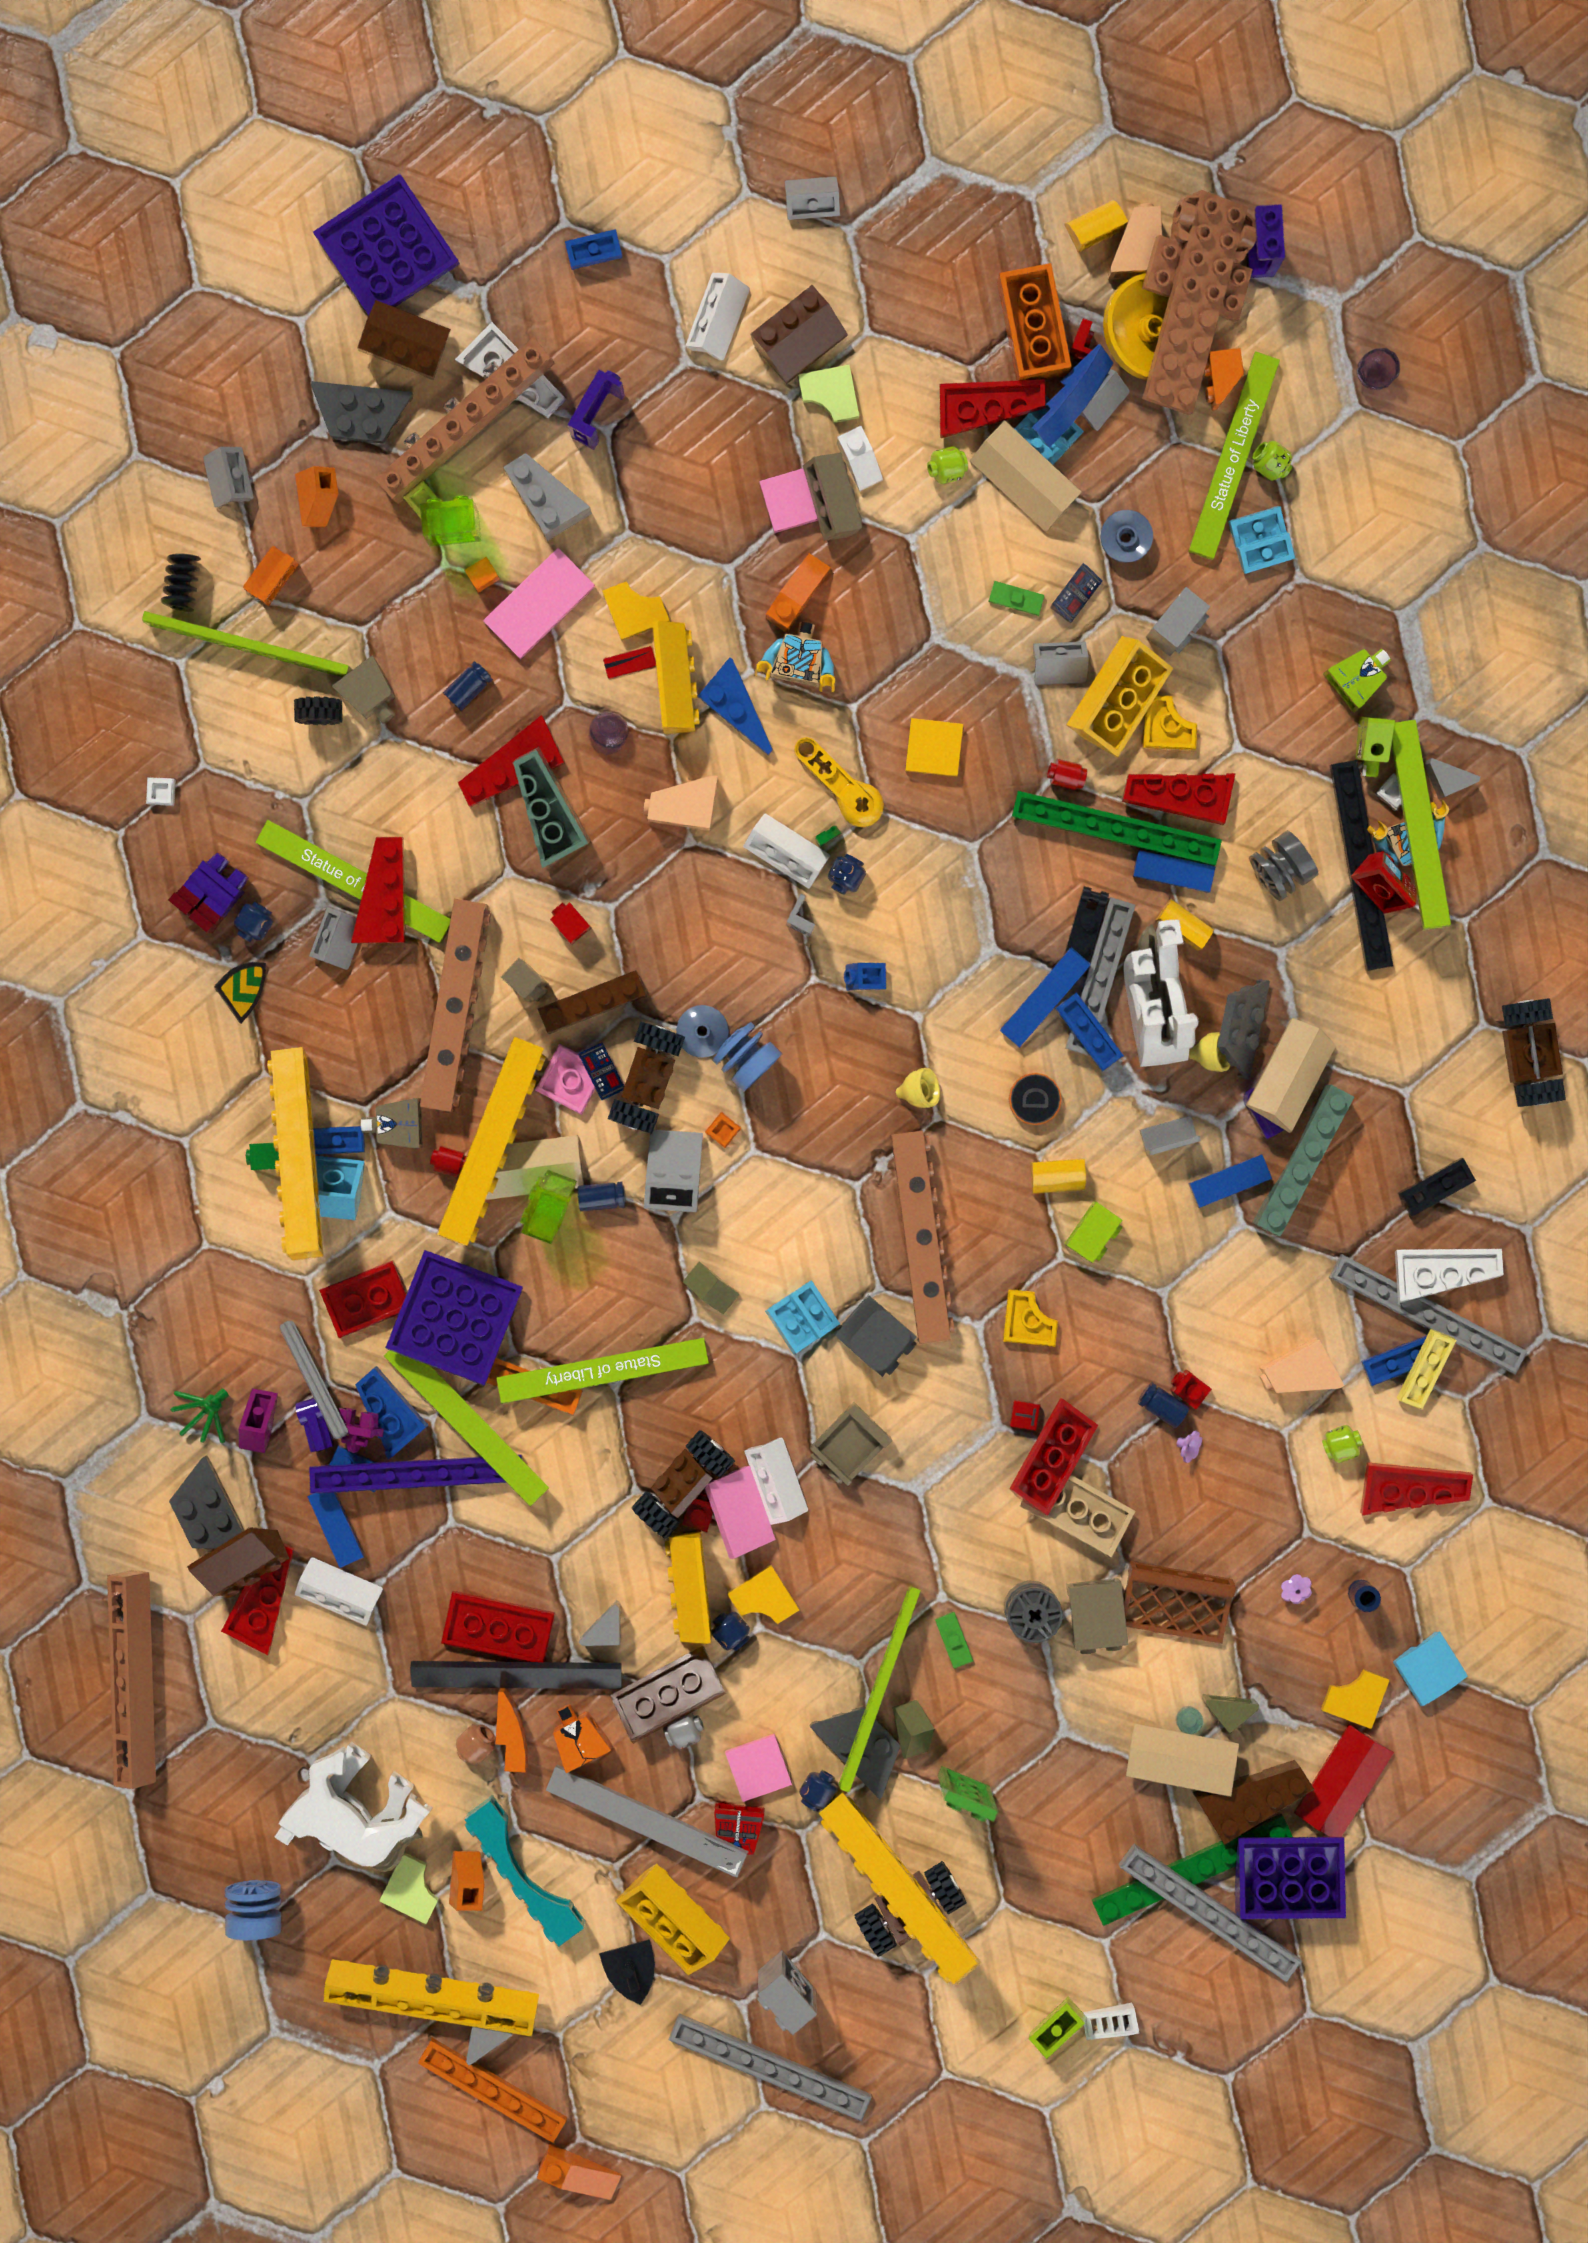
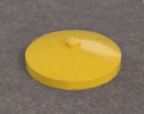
(1134, 325)

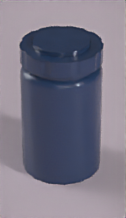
(468, 685)
(601, 1196)
(1163, 1405)
(1364, 1595)

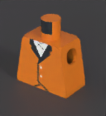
(579, 1738)

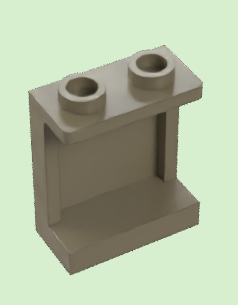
(849, 1444)
(1097, 1615)

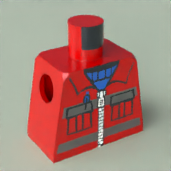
(739, 1825)

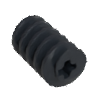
(179, 581)

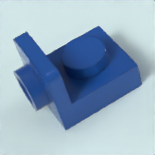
(865, 976)

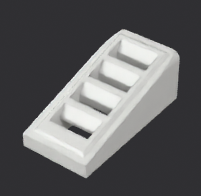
(1109, 2012)

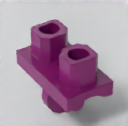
(367, 1428)

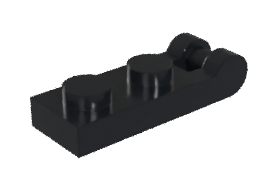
(1087, 922)
(1437, 1186)

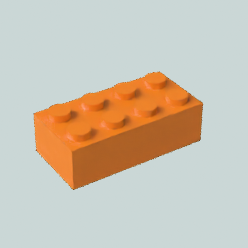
(1034, 323)

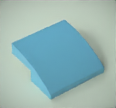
(1059, 447)
(1261, 539)
(802, 1317)
(1430, 1669)

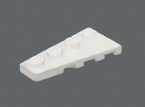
(495, 346)
(1439, 1270)

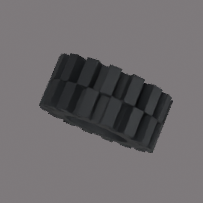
(318, 711)

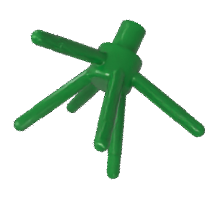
(209, 1406)

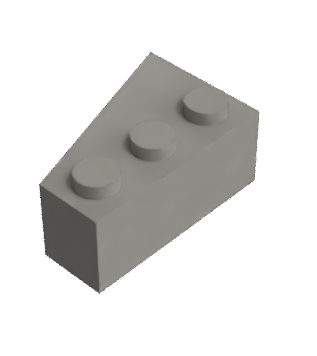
(545, 497)

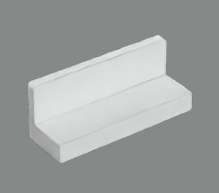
(718, 315)
(786, 850)
(776, 1481)
(338, 1591)

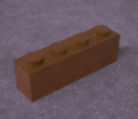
(592, 1002)

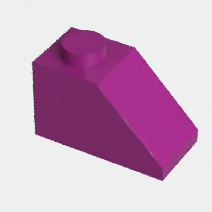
(257, 1420)

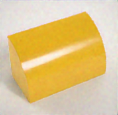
(1097, 225)
(1193, 930)
(1058, 1176)

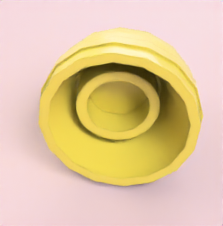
(1208, 1053)
(920, 1088)

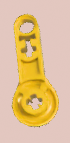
(844, 787)

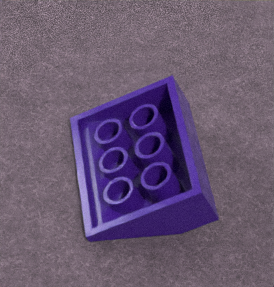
(1290, 1878)

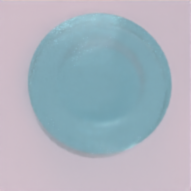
(1189, 1720)

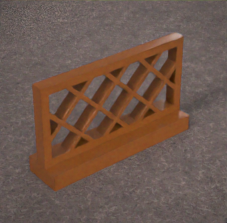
(1186, 1582)

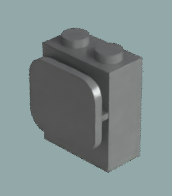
(876, 1336)

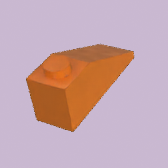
(797, 593)
(577, 2173)

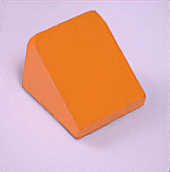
(482, 574)

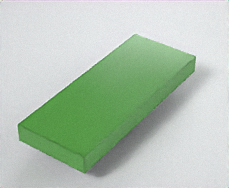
(1016, 598)
(953, 1640)

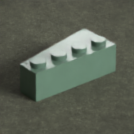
(551, 816)

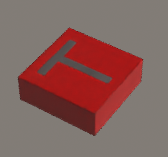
(1024, 1415)

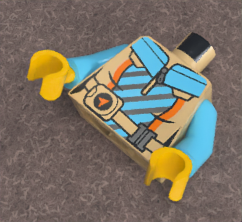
(799, 660)
(1394, 838)

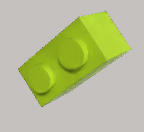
(1094, 1232)
(1057, 2027)

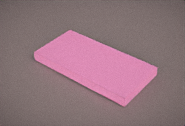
(539, 603)

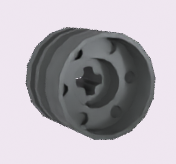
(1280, 868)
(1038, 1597)

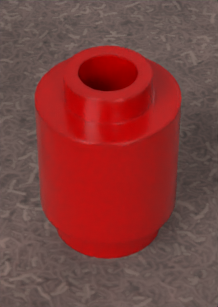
(1067, 774)
(448, 1161)

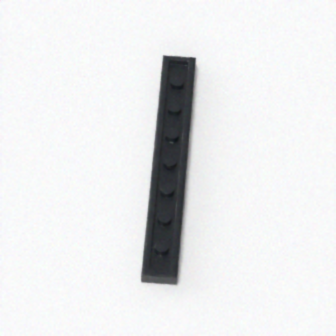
(1357, 848)
(516, 1674)

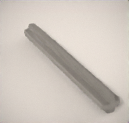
(313, 1379)

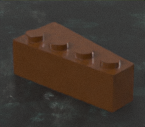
(1254, 1799)

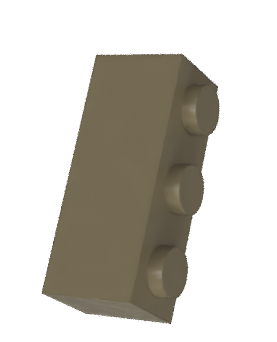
(832, 496)
(525, 981)

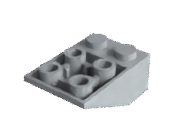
(673, 1171)

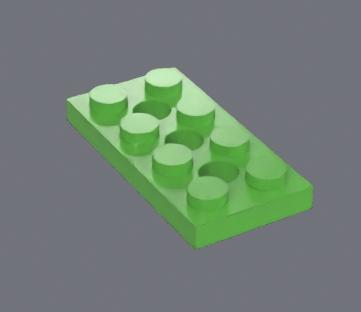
(967, 1793)

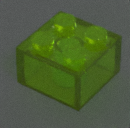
(450, 521)
(547, 1206)

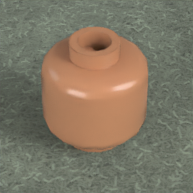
(475, 1744)

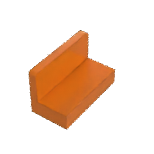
(270, 575)

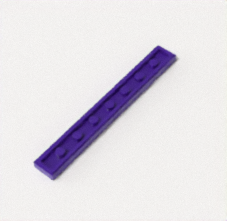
(402, 1475)

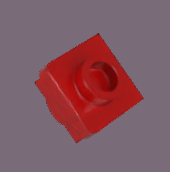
(1082, 338)
(1189, 1388)
(699, 1513)

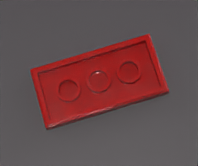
(497, 1627)

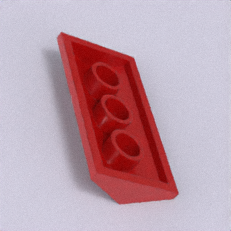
(1053, 1457)
(1343, 1782)

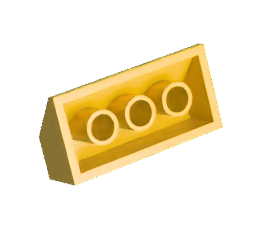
(674, 677)
(1120, 695)
(690, 1587)
(673, 1919)

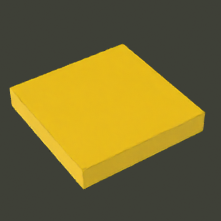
(934, 747)

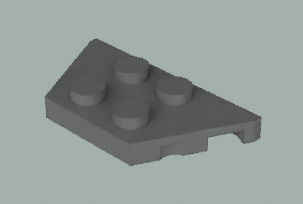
(360, 411)
(1242, 1026)
(205, 1508)
(879, 1752)

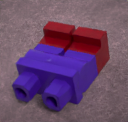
(209, 893)

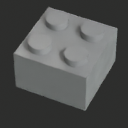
(1173, 628)

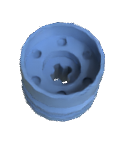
(747, 1056)
(253, 1910)

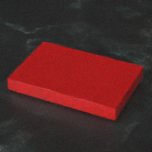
(364, 1299)

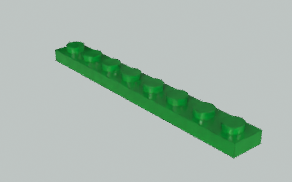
(1116, 828)
(1193, 1867)

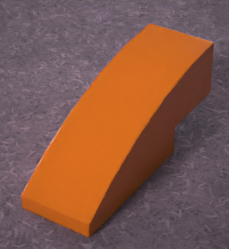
(511, 1733)

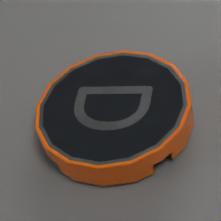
(1035, 1099)

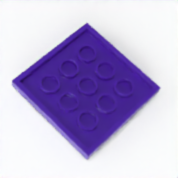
(386, 246)
(454, 1317)

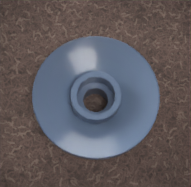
(1128, 523)
(716, 1030)

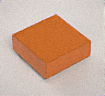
(723, 1130)

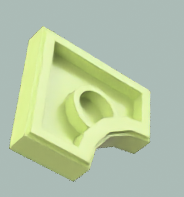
(831, 390)
(409, 1891)

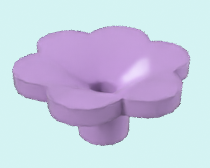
(1190, 1446)
(1296, 1589)

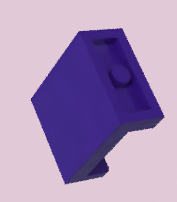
(1269, 247)
(590, 404)

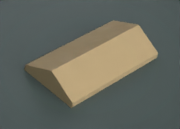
(1025, 476)
(1291, 1074)
(532, 1159)
(1088, 1516)
(1182, 1760)

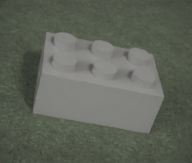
(786, 1993)

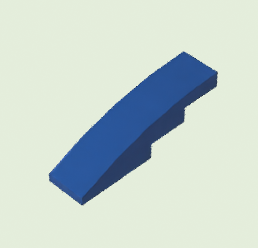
(1073, 398)
(1045, 997)

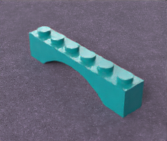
(556, 1914)

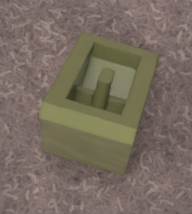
(710, 1288)
(1230, 1710)
(913, 1728)

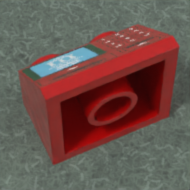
(1385, 883)

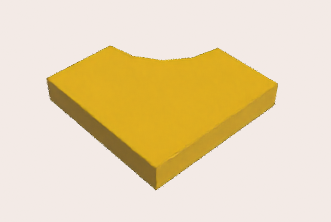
(633, 612)
(1166, 728)
(1025, 1321)
(765, 1595)
(1357, 1700)

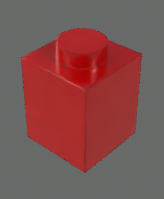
(569, 922)

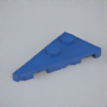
(731, 701)

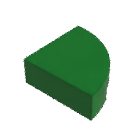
(826, 836)

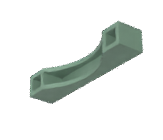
(1294, 1179)

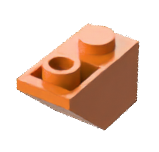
(1224, 372)
(316, 495)
(467, 1881)

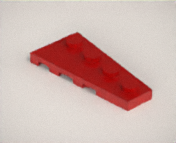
(498, 771)

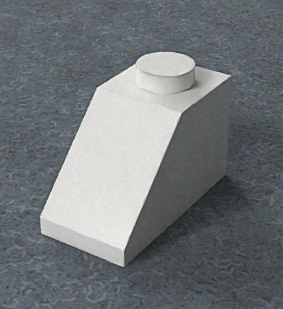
(859, 458)

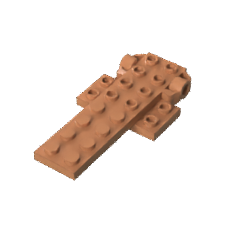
(1203, 282)

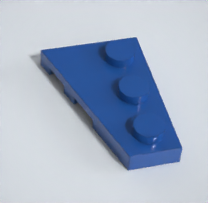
(394, 1412)

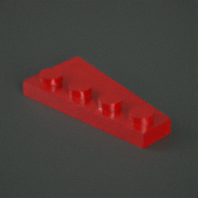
(985, 403)
(1192, 796)
(383, 899)
(1400, 1487)
(258, 1608)

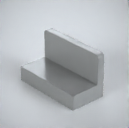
(812, 198)
(1105, 400)
(228, 476)
(1060, 663)
(797, 922)
(334, 939)
(1169, 1135)

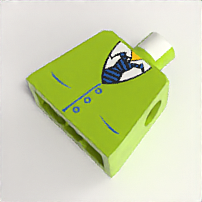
(1358, 677)
(1371, 732)

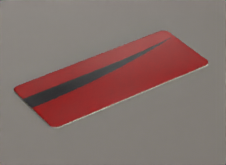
(629, 662)

